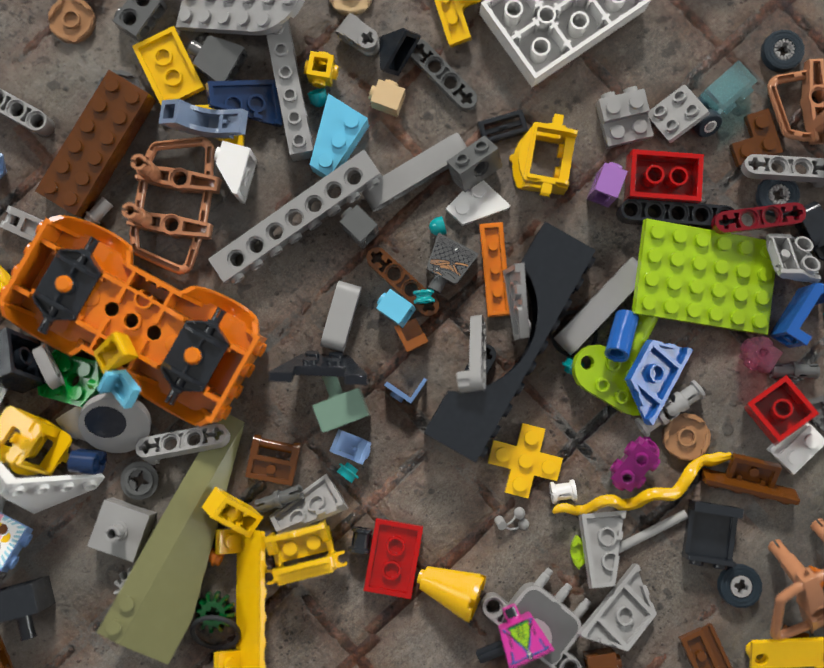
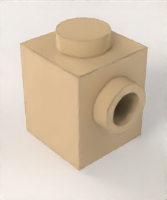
(387, 97)

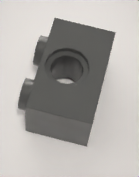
(474, 163)

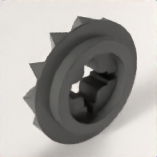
(130, 486)

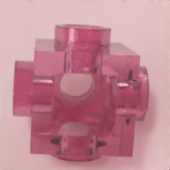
(759, 354)

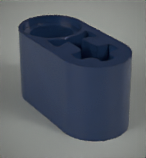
(87, 461)

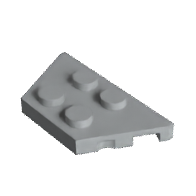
(622, 613)

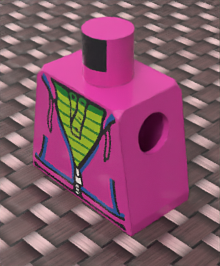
(522, 637)

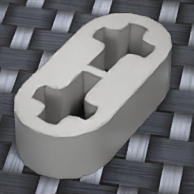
(48, 367)

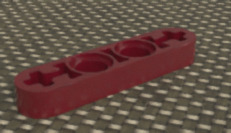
(758, 216)

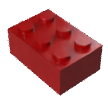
(664, 176)

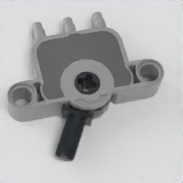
(552, 616)

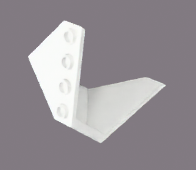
(44, 492)

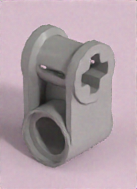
(356, 32)

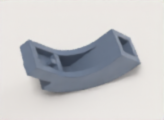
(202, 121)

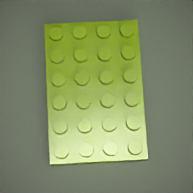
(703, 277)

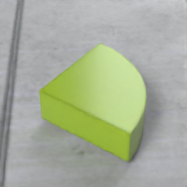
(576, 551)

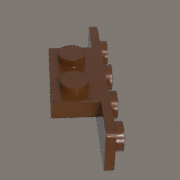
(751, 477)

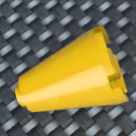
(453, 589)

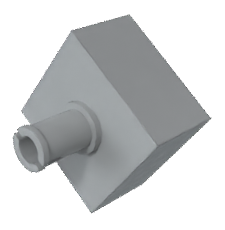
(122, 529)

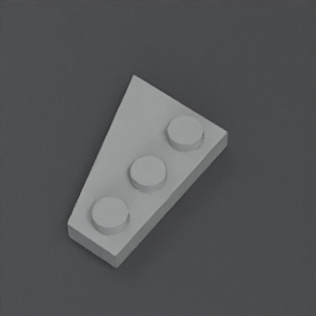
(517, 300)
(320, 502)
(601, 543)

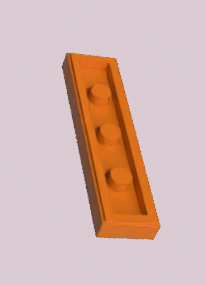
(493, 265)

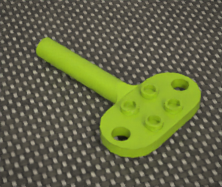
(606, 377)

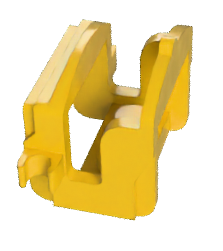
(522, 157)
(29, 442)
(300, 544)

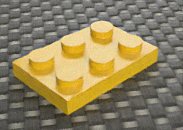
(168, 66)

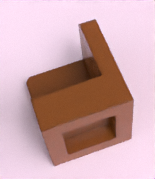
(411, 335)

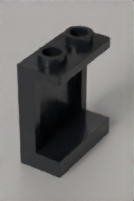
(711, 534)

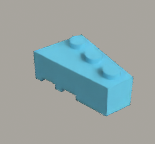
(337, 136)

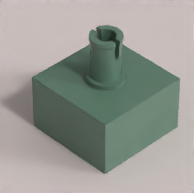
(340, 406)

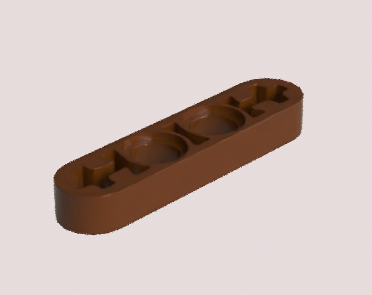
(400, 284)

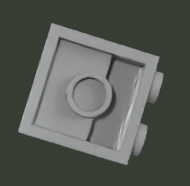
(624, 117)

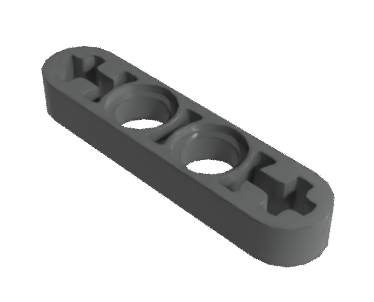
(445, 72)

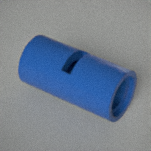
(621, 335)

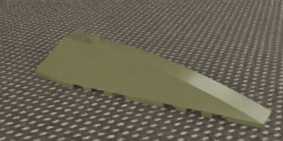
(168, 575)

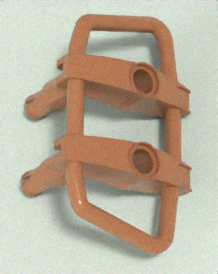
(813, 113)
(167, 178)
(806, 587)

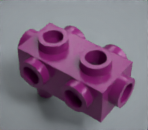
(636, 462)

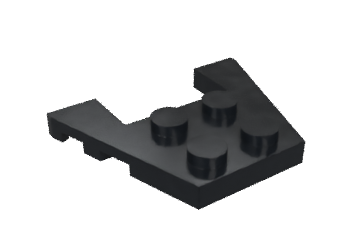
(317, 364)

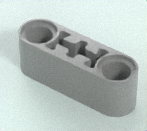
(341, 316)

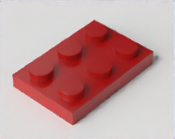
(393, 558)

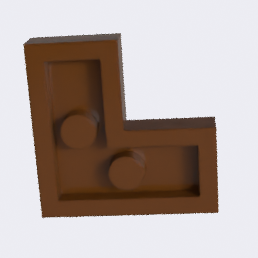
(762, 138)

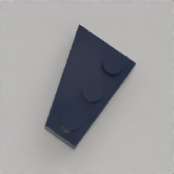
(255, 96)

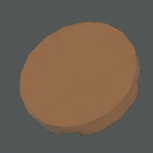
(72, 20)
(686, 437)

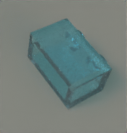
(730, 86)

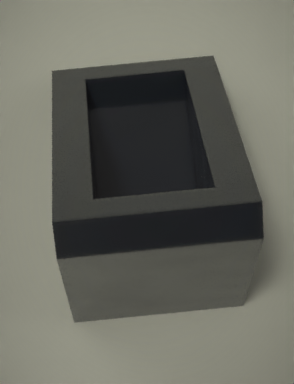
(396, 49)

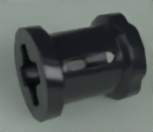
(360, 540)

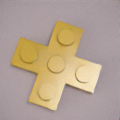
(525, 460)

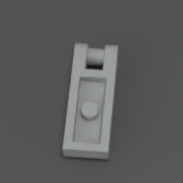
(26, 225)

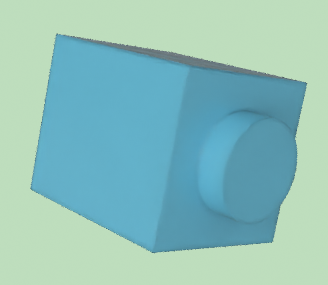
(395, 308)

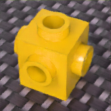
(321, 62)

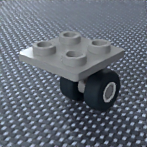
(682, 112)

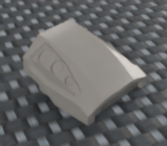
(793, 258)

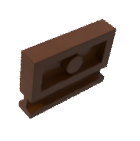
(704, 648)

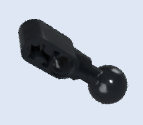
(813, 227)

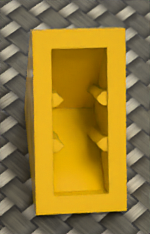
(115, 352)

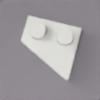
(476, 204)

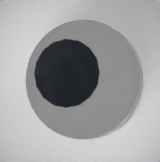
(110, 426)

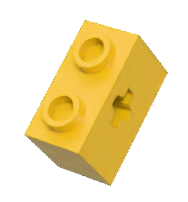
(232, 512)

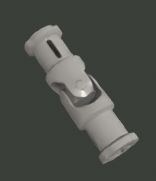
(675, 404)

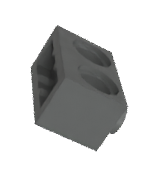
(145, 17)
(359, 226)

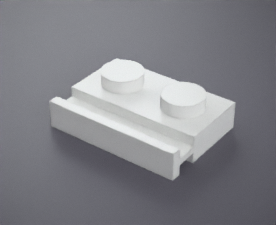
(797, 448)

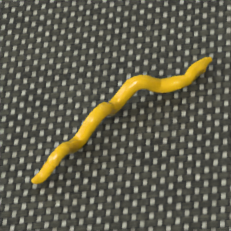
(650, 494)

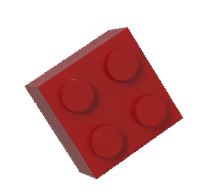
(781, 410)

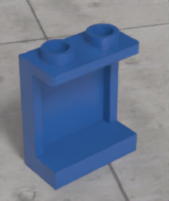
(788, 326)

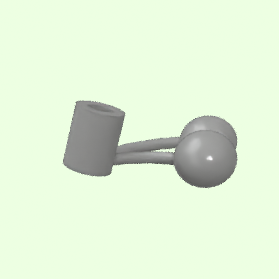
(519, 513)

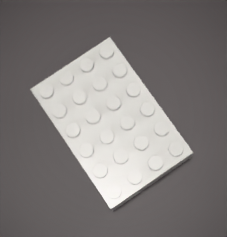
(552, 33)

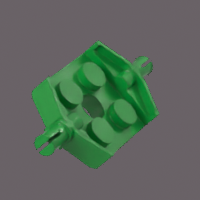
(70, 367)

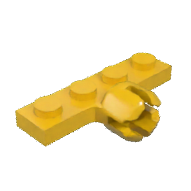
(454, 21)

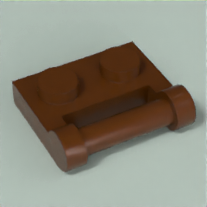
(272, 468)

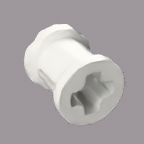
(563, 491)

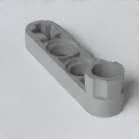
(813, 166)
(475, 377)
(154, 447)

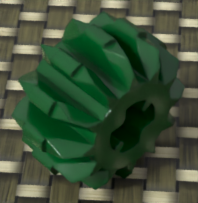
(221, 605)

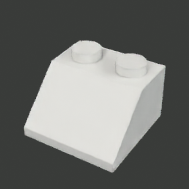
(237, 168)

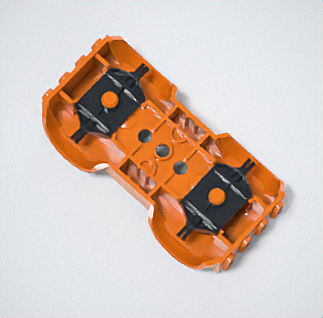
(81, 267)

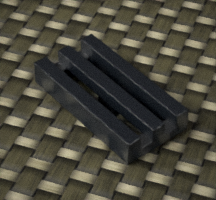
(519, 113)

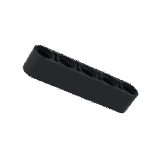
(664, 209)

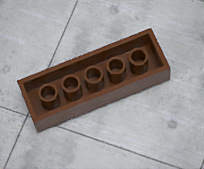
(96, 144)

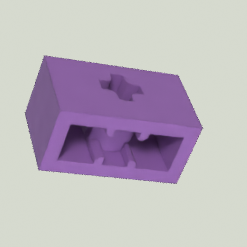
(607, 184)

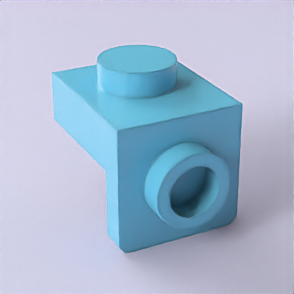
(121, 386)

